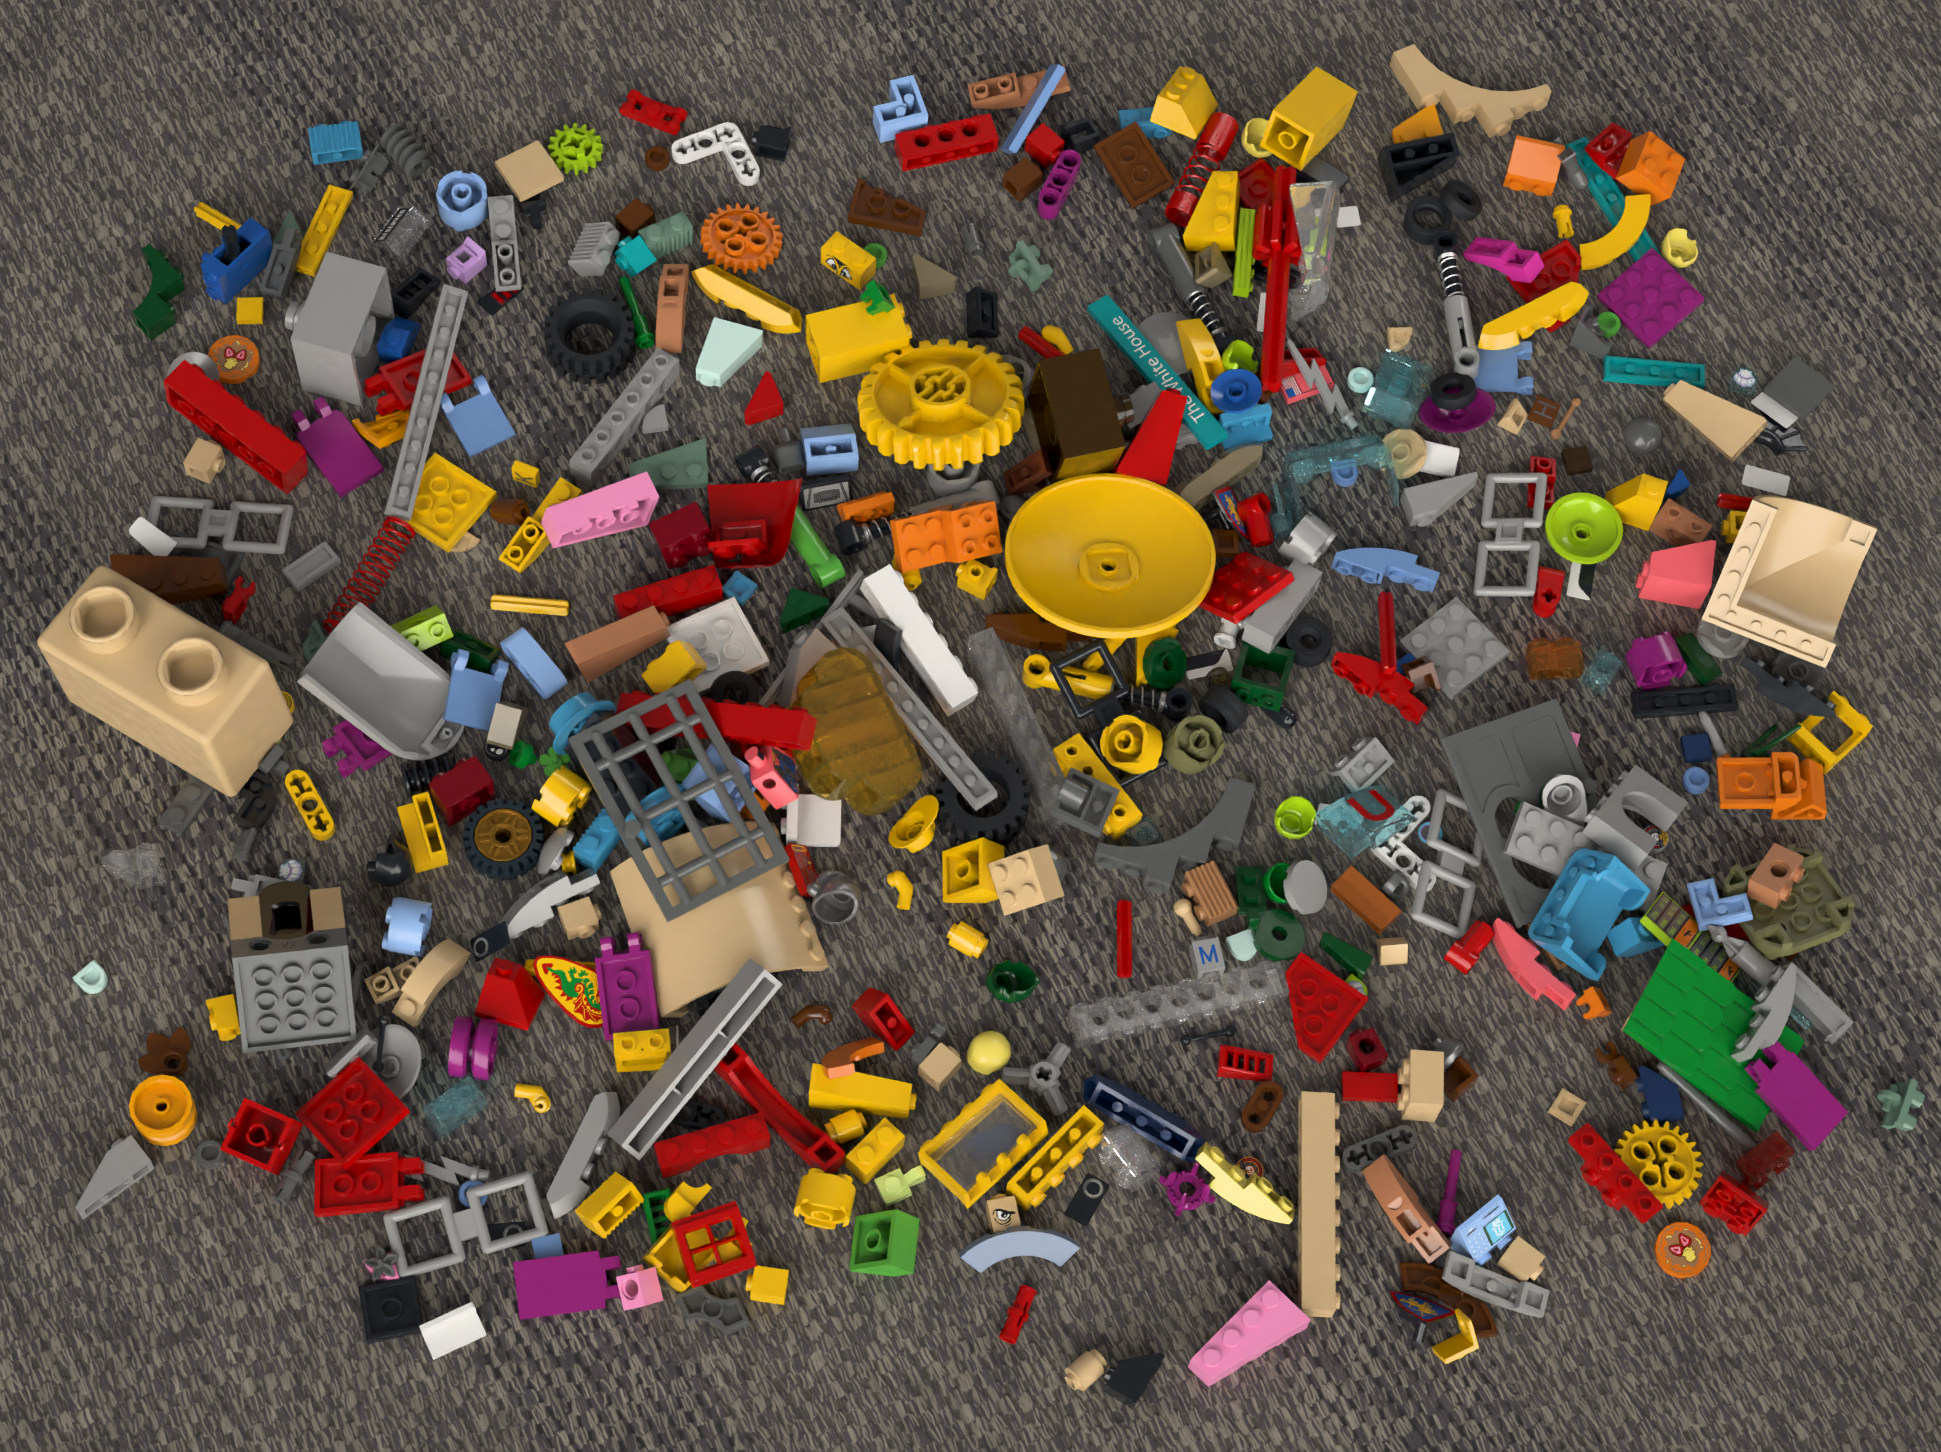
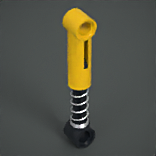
(1096, 685)

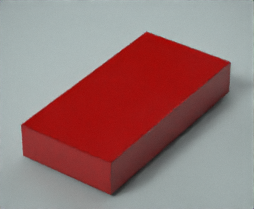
(1369, 1086)

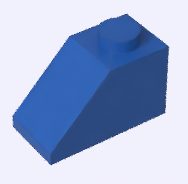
(397, 339)

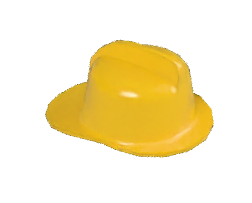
(917, 826)

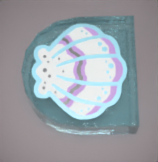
(1743, 381)

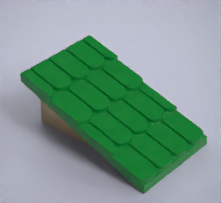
(1691, 1024)

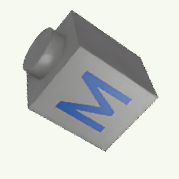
(1206, 956)

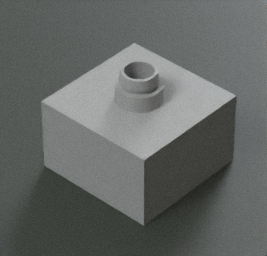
(340, 327)

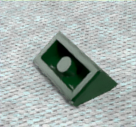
(480, 653)
(1697, 659)

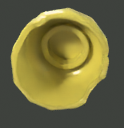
(1252, 137)
(1678, 248)
(988, 1052)

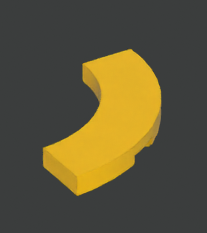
(1621, 238)

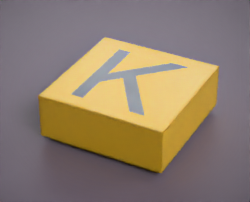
(525, 474)

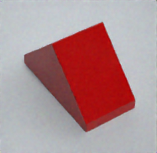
(765, 402)

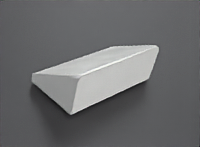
(1441, 459)

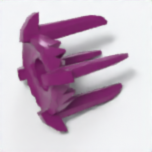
(1184, 1202)

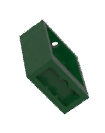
(1277, 661)

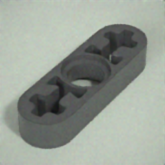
(1400, 1148)

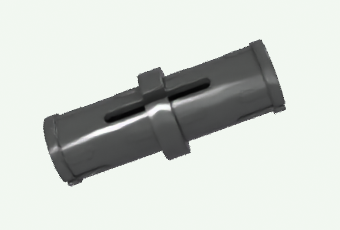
(292, 1177)

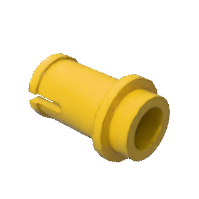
(1563, 220)

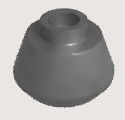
(1451, 1048)

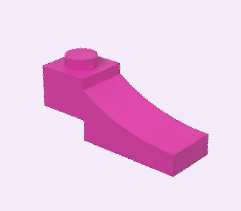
(1505, 257)

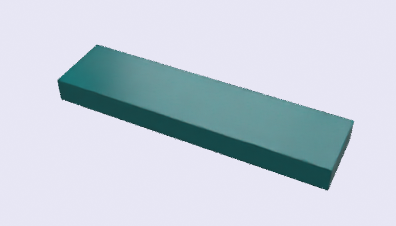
(1652, 372)

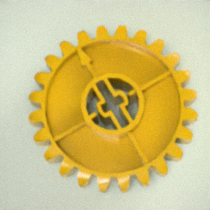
(941, 404)

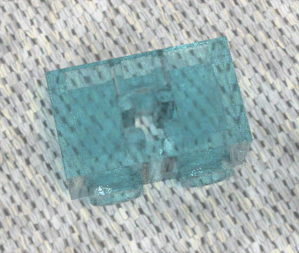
(454, 1107)

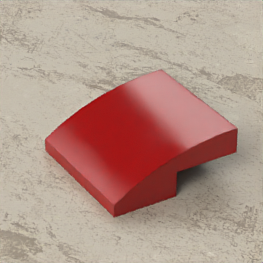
(1609, 148)

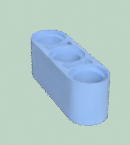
(533, 663)

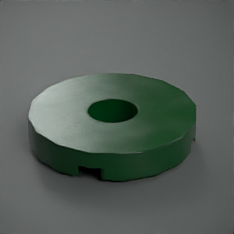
(1153, 663)
(1285, 924)

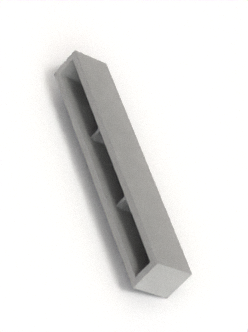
(694, 1059)

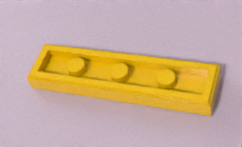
(323, 229)

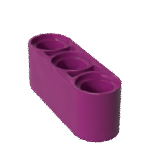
(1059, 175)

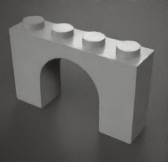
(1616, 832)

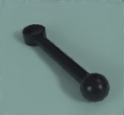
(1229, 1032)
(378, 1065)

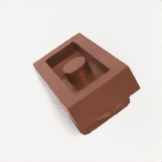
(1028, 474)

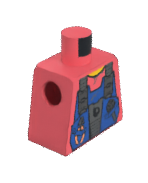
(773, 774)

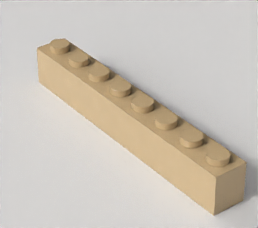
(1317, 1204)

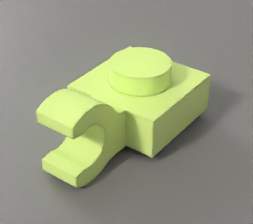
(895, 1185)

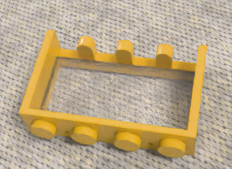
(983, 1142)

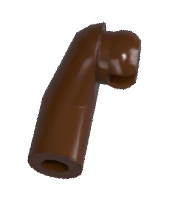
(810, 1012)

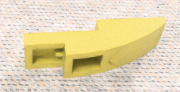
(1251, 1194)

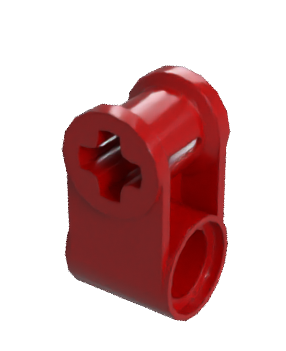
(1548, 591)

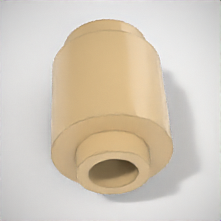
(1085, 1370)

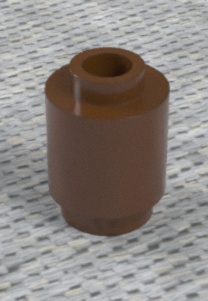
(509, 511)

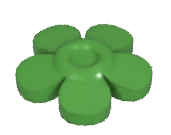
(553, 761)

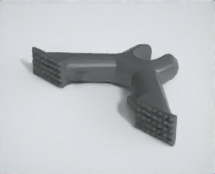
(1569, 163)

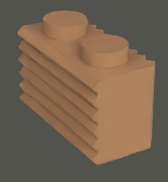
(1209, 893)

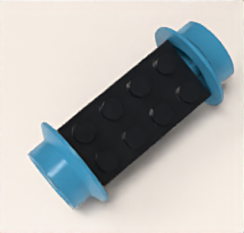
(584, 712)

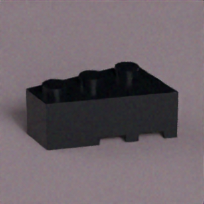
(1416, 162)

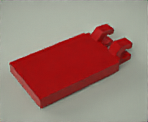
(401, 378)
(367, 1186)

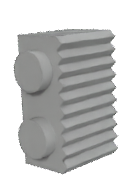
(594, 248)

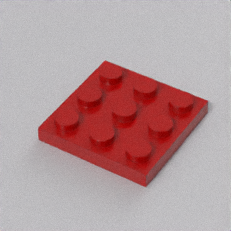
(1244, 586)
(352, 1113)

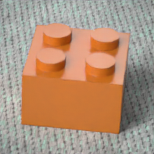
(1650, 167)

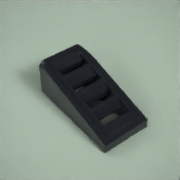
(407, 306)

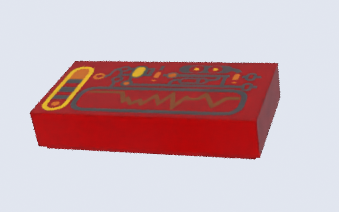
(801, 866)

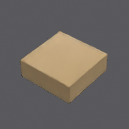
(1567, 1107)

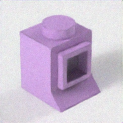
(466, 261)

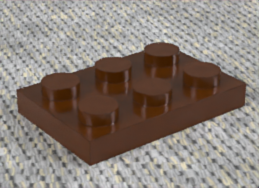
(1134, 165)

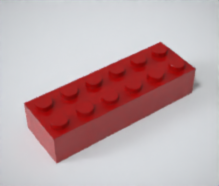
(236, 426)

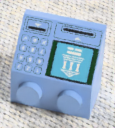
(1484, 1232)

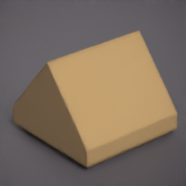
(1513, 417)
(1392, 951)

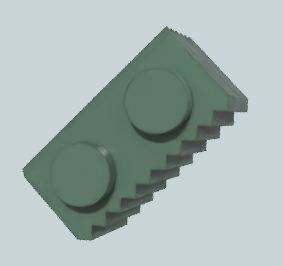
(668, 235)

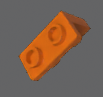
(867, 508)

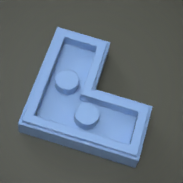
(1716, 911)

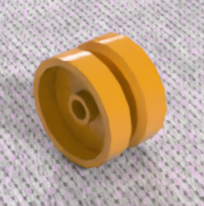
(163, 1110)

